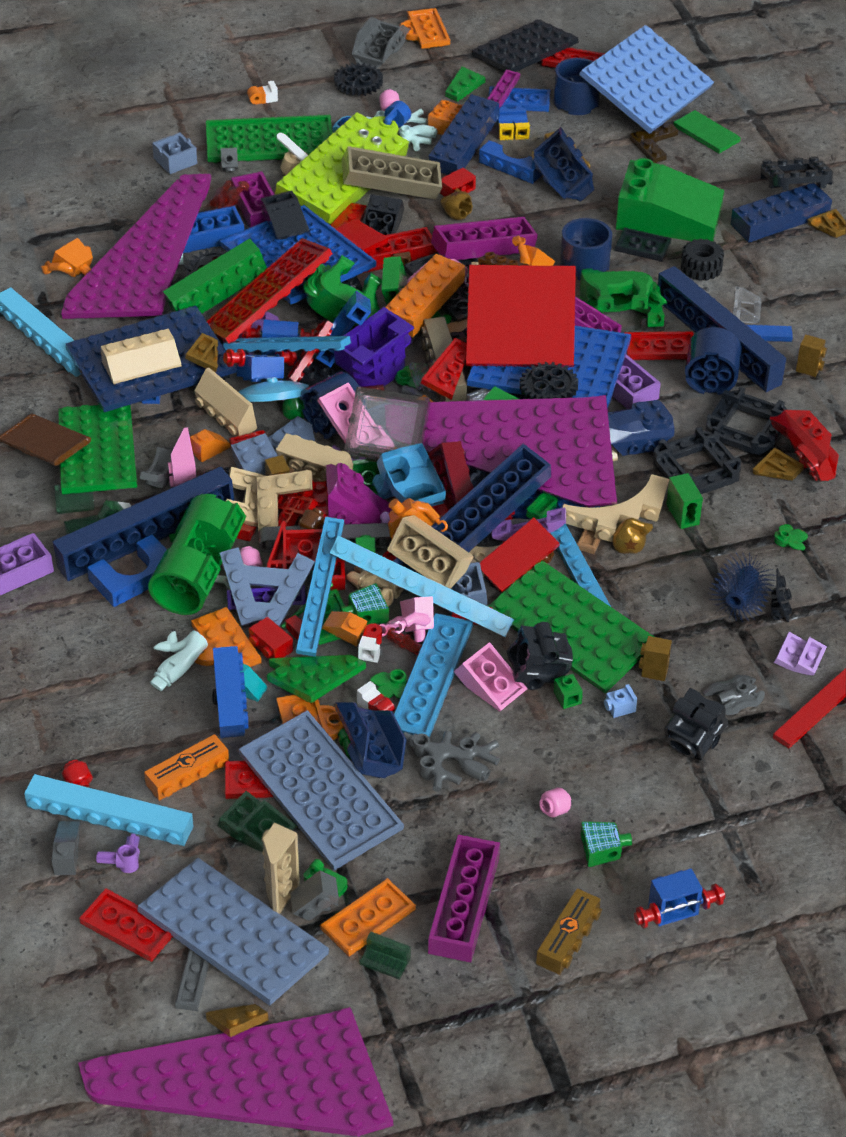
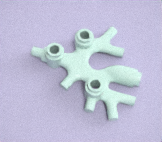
(409, 133)

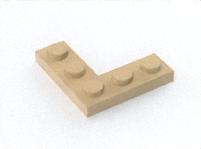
(271, 486)

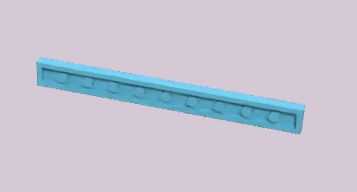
(421, 586)

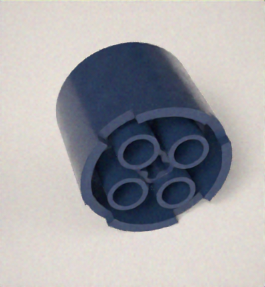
(572, 90)
(586, 245)
(713, 360)
(313, 411)

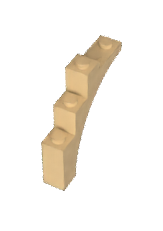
(604, 520)

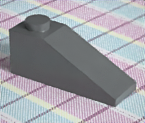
(66, 848)

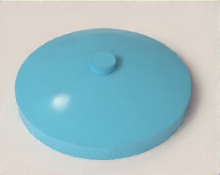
(273, 390)

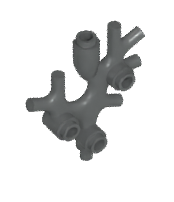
(432, 767)

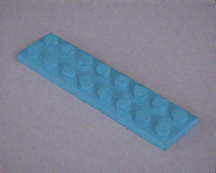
(432, 674)

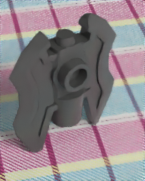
(736, 693)

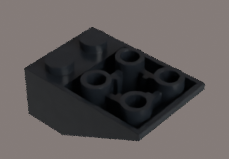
(384, 214)
(284, 215)

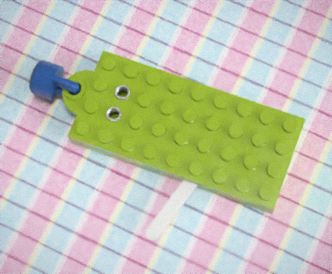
(319, 176)

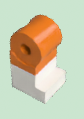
(263, 94)

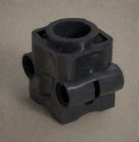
(539, 655)
(695, 725)

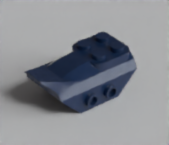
(563, 166)
(640, 427)
(375, 739)

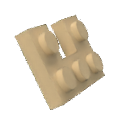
(246, 481)

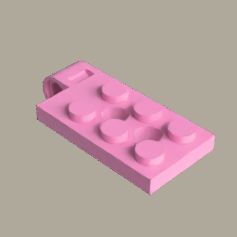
(330, 405)

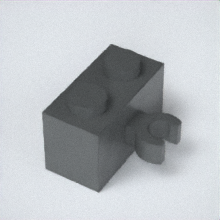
(314, 896)

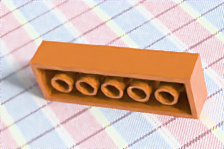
(428, 291)

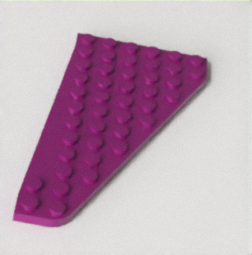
(144, 261)
(562, 431)
(278, 1074)

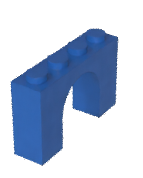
(353, 312)
(119, 587)

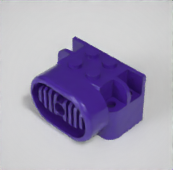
(376, 349)

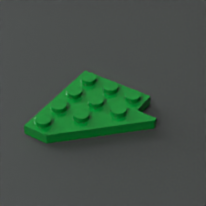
(313, 675)

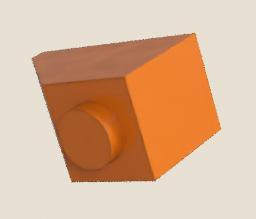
(208, 444)
(345, 626)

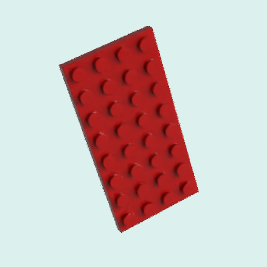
(267, 289)

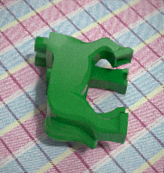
(623, 291)
(329, 295)

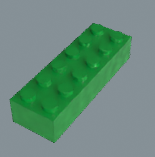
(217, 279)

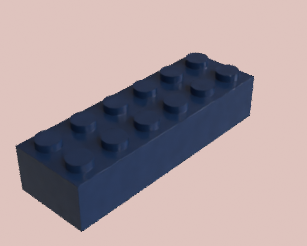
(465, 134)
(779, 212)

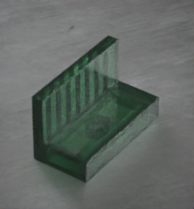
(386, 955)

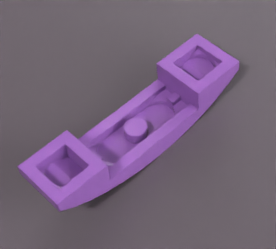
(553, 521)

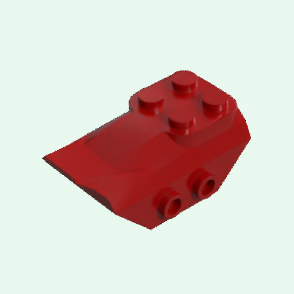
(809, 441)

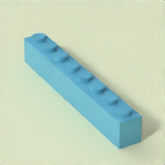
(37, 327)
(109, 810)

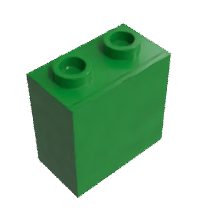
(684, 501)

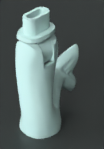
(175, 666)

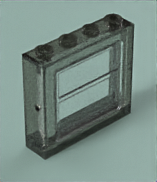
(385, 422)

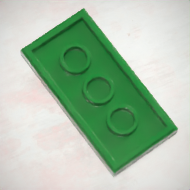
(707, 131)

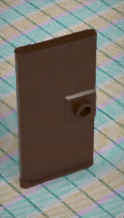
(44, 439)

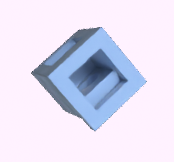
(621, 701)

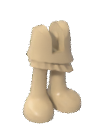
(362, 579)

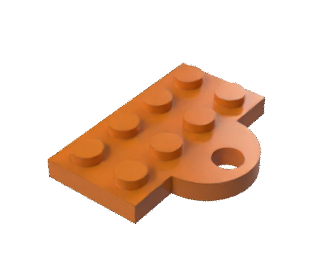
(426, 28)
(222, 630)
(292, 706)

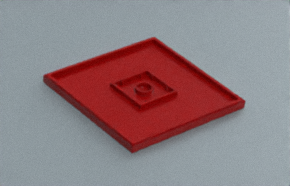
(521, 315)

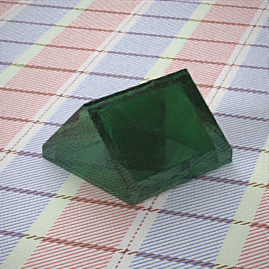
(73, 502)

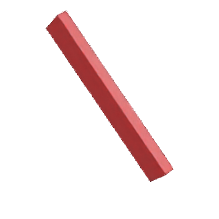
(812, 712)

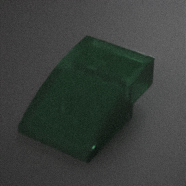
(250, 819)

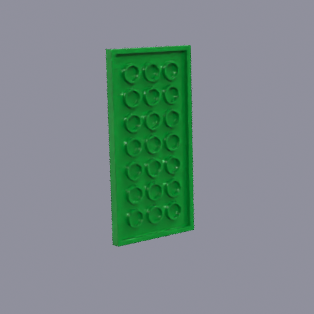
(258, 136)
(110, 455)
(600, 637)

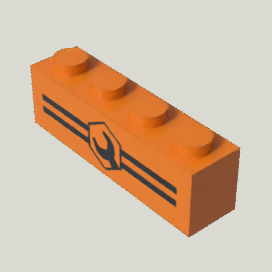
(186, 767)

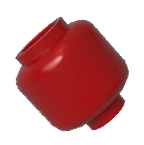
(77, 773)

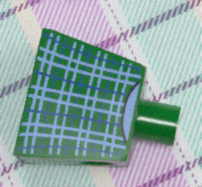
(368, 604)
(602, 842)

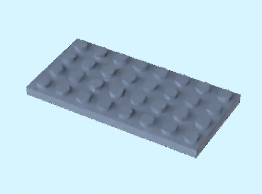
(321, 790)
(233, 931)

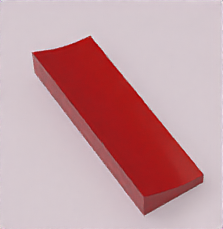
(413, 241)

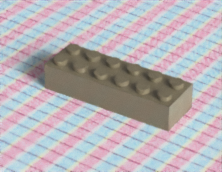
(391, 172)
(435, 342)

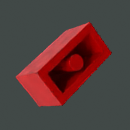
(460, 179)
(270, 639)

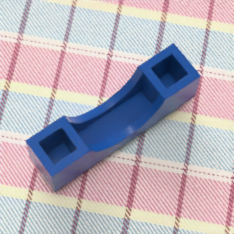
(492, 155)

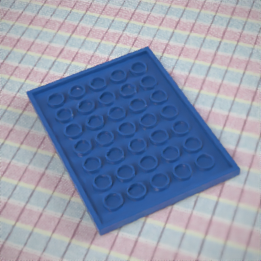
(320, 233)

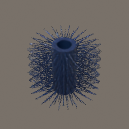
(742, 587)

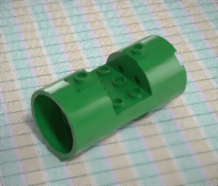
(194, 558)

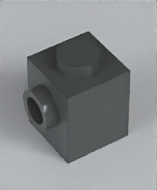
(229, 159)

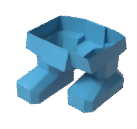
(409, 474)

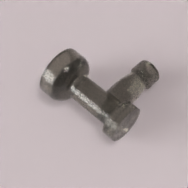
(644, 325)

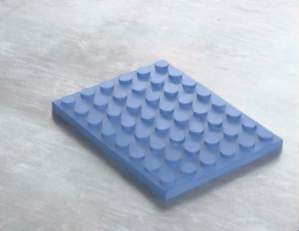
(647, 78)

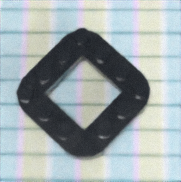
(814, 172)
(726, 408)
(728, 466)

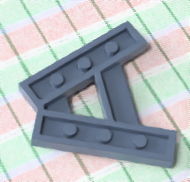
(286, 580)

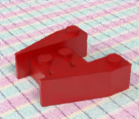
(305, 543)

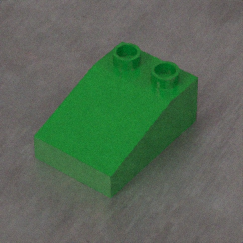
(668, 202)

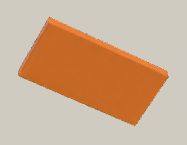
(372, 912)

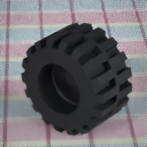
(702, 259)

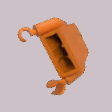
(531, 255)
(70, 259)
(408, 508)

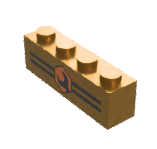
(569, 931)

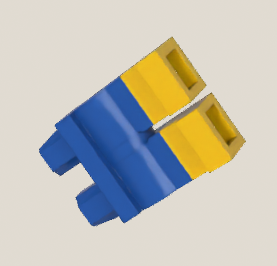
(512, 122)

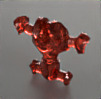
(228, 198)

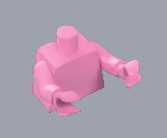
(416, 618)

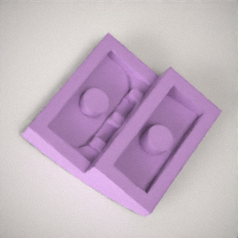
(800, 655)

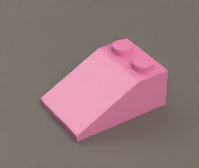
(182, 461)
(490, 678)

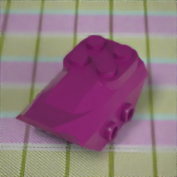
(351, 498)

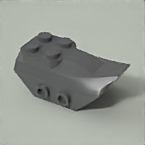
(378, 41)

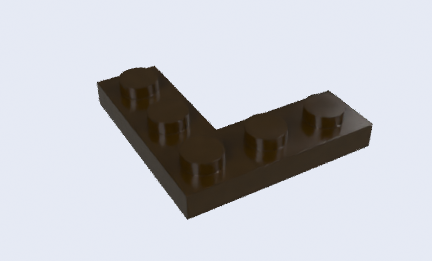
(646, 142)

